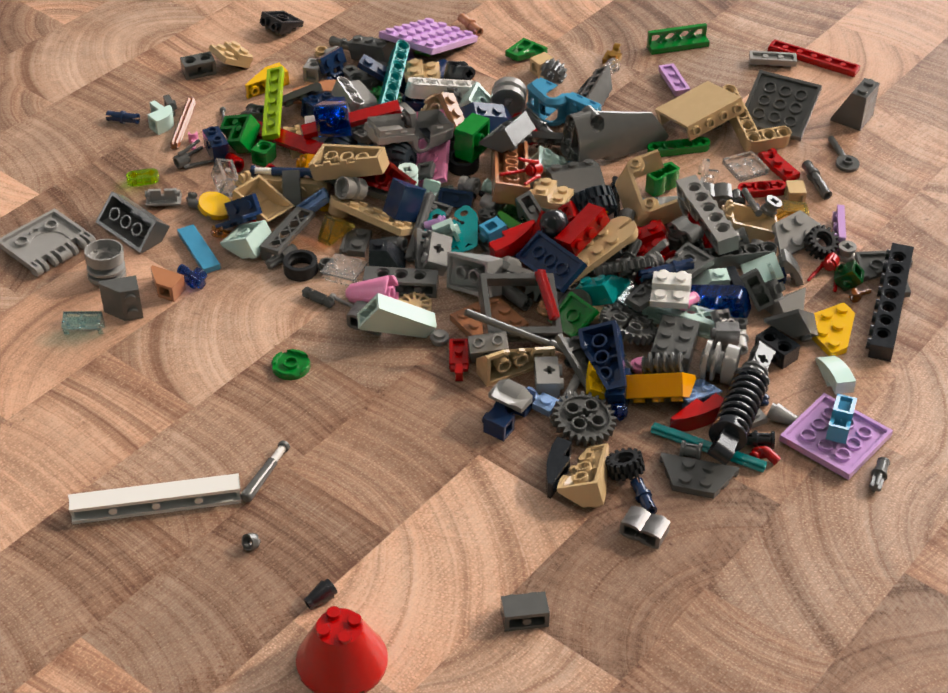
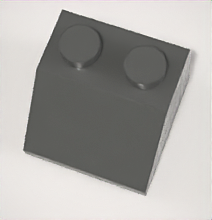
(121, 298)

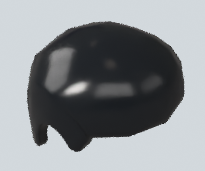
(553, 222)

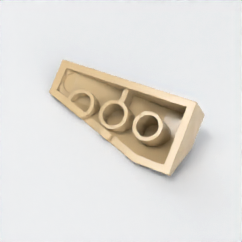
(509, 363)
(588, 479)

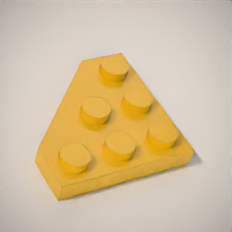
(834, 329)

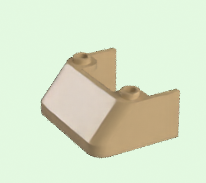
(648, 208)

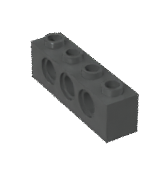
(408, 279)

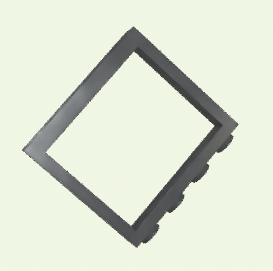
(515, 279)

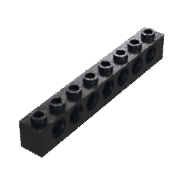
(890, 302)

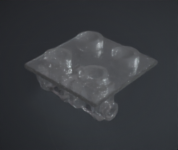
(343, 269)

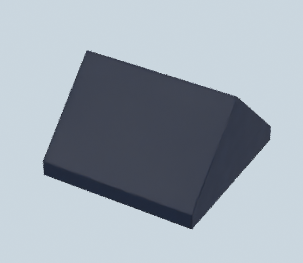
(404, 201)

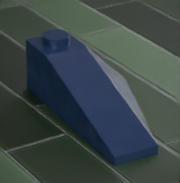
(605, 352)

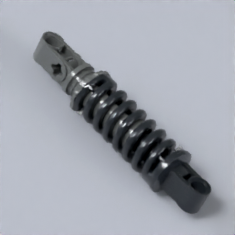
(741, 404)

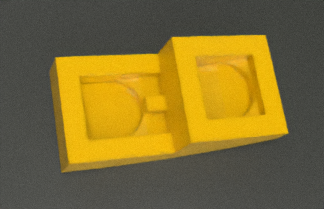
(593, 383)

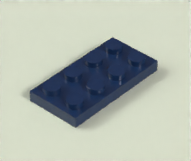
(547, 254)

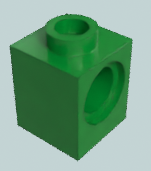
(263, 153)

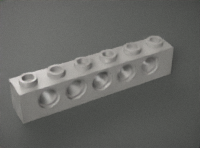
(706, 211)

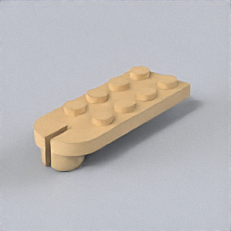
(360, 209)
(608, 241)

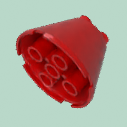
(341, 654)

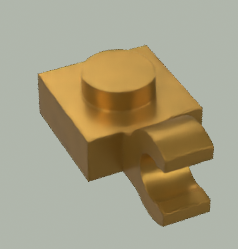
(615, 53)

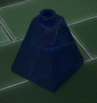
(332, 117)

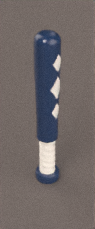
(277, 171)

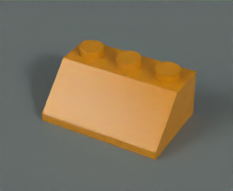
(659, 386)

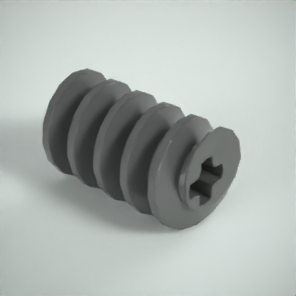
(662, 365)

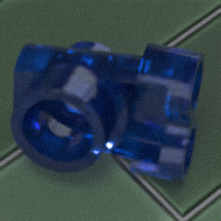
(193, 278)

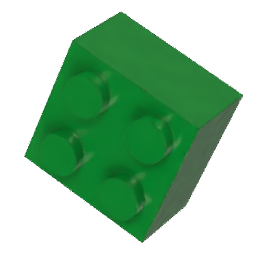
(468, 135)

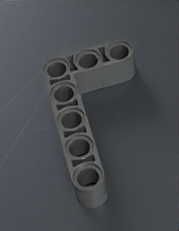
(735, 258)

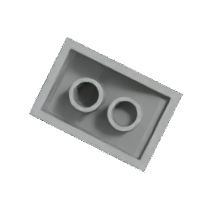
(465, 269)

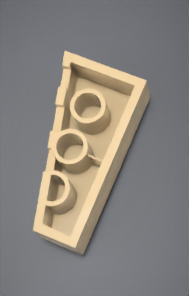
(348, 160)

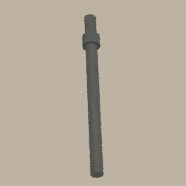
(512, 329)

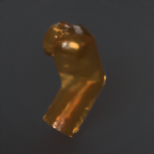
(219, 233)

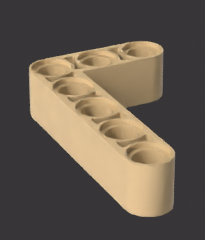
(756, 139)

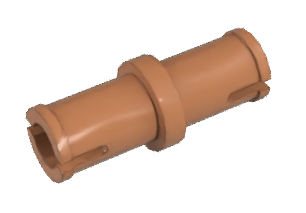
(470, 24)

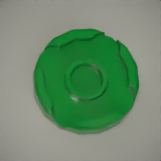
(291, 364)

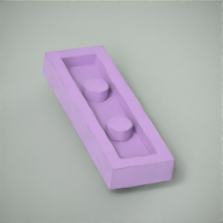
(673, 79)
(838, 220)

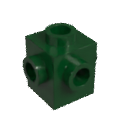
(849, 275)

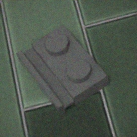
(356, 242)

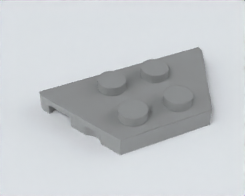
(792, 230)

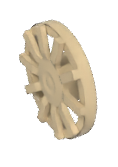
(416, 302)

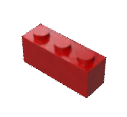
(583, 228)

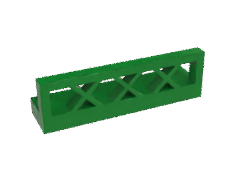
(676, 42)

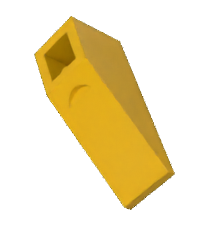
(257, 84)

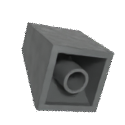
(858, 106)

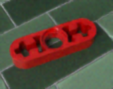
(771, 187)

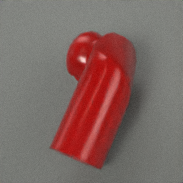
(764, 452)

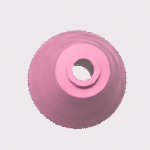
(369, 288)

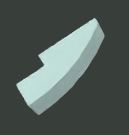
(836, 374)

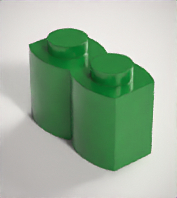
(662, 179)

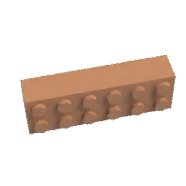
(509, 187)

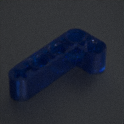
(724, 297)

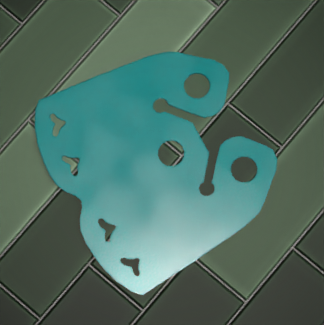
(468, 230)

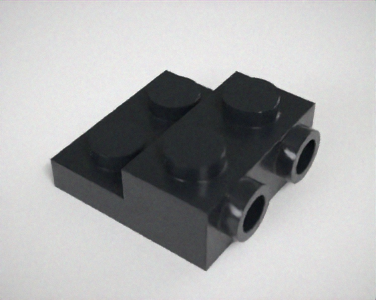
(280, 21)

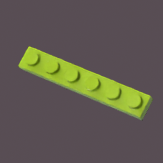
(273, 103)

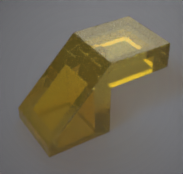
(790, 207)

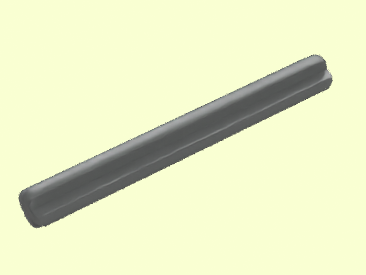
(422, 217)

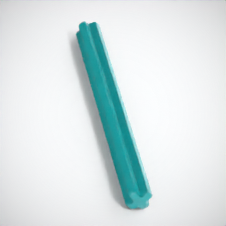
(677, 436)

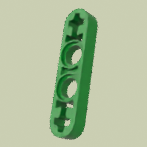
(697, 145)

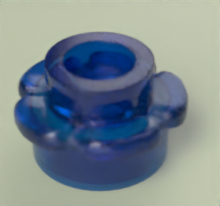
(621, 410)

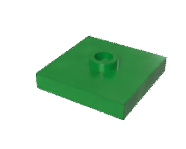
(575, 314)

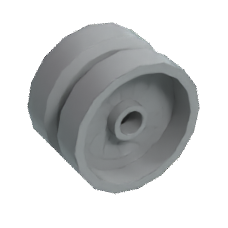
(510, 93)

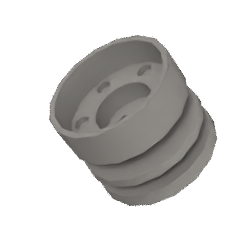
(104, 260)
(719, 361)

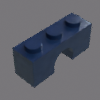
(500, 419)

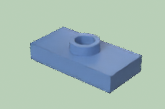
(315, 201)

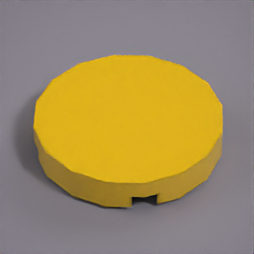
(213, 205)

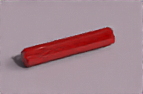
(547, 295)

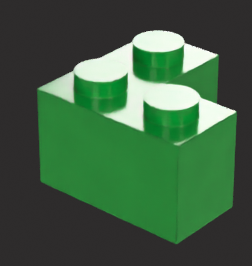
(240, 131)

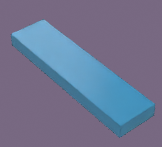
(198, 248)

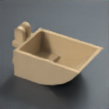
(270, 200)
(743, 216)

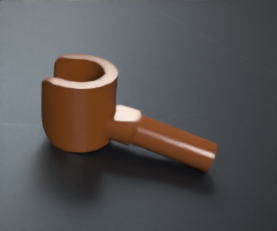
(856, 295)

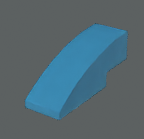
(841, 418)

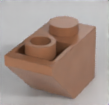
(167, 283)

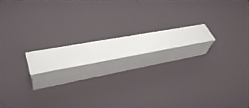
(154, 498)

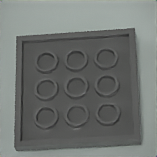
(782, 102)

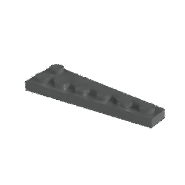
(640, 297)

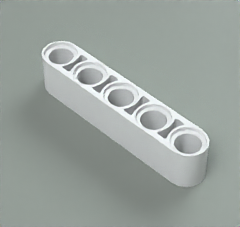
(424, 87)

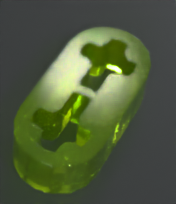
(142, 177)

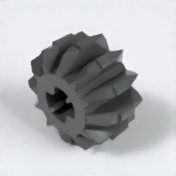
(554, 71)

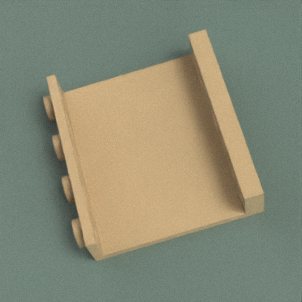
(701, 109)

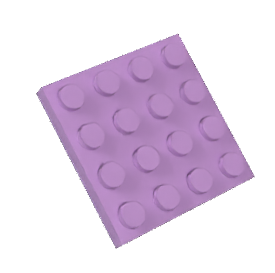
(809, 433)

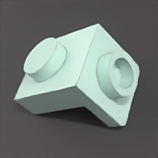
(432, 186)
(447, 228)

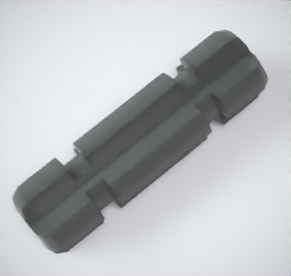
(318, 297)

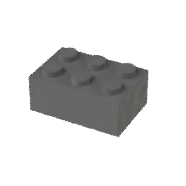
(676, 336)

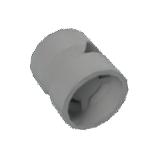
(351, 188)

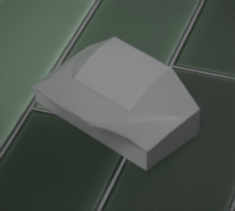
(511, 395)

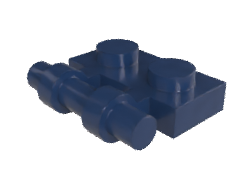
(330, 61)

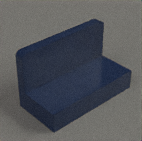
(456, 198)

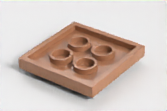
(499, 310)

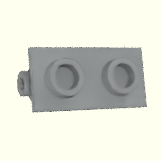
(170, 197)

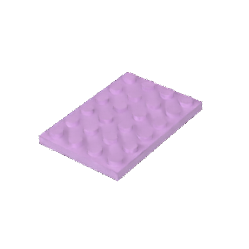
(429, 36)

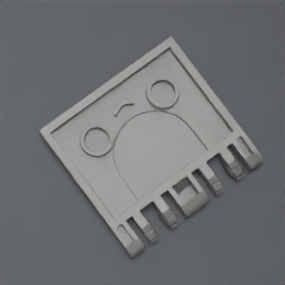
(45, 238)

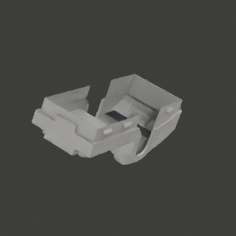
(430, 125)

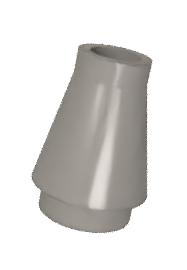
(781, 415)

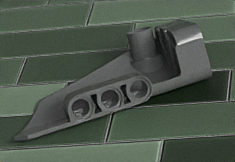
(608, 134)

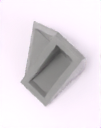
(788, 302)

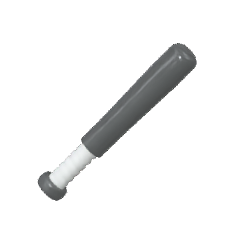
(258, 480)

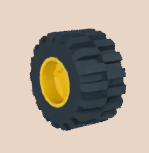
(598, 195)

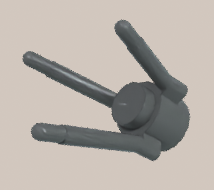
(183, 159)

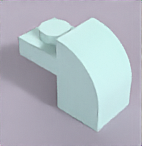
(160, 118)

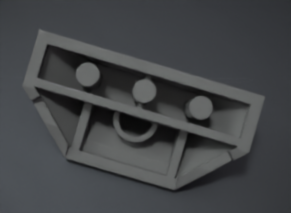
(598, 85)

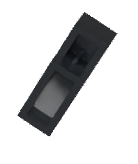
(557, 464)

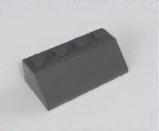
(131, 223)

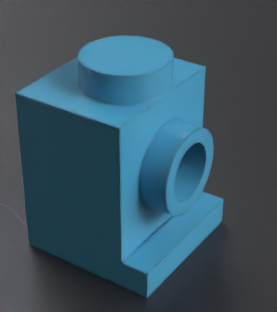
(491, 229)

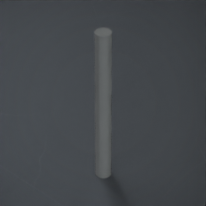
(751, 202)

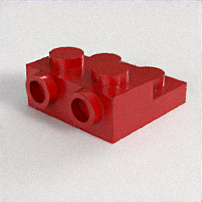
(650, 236)

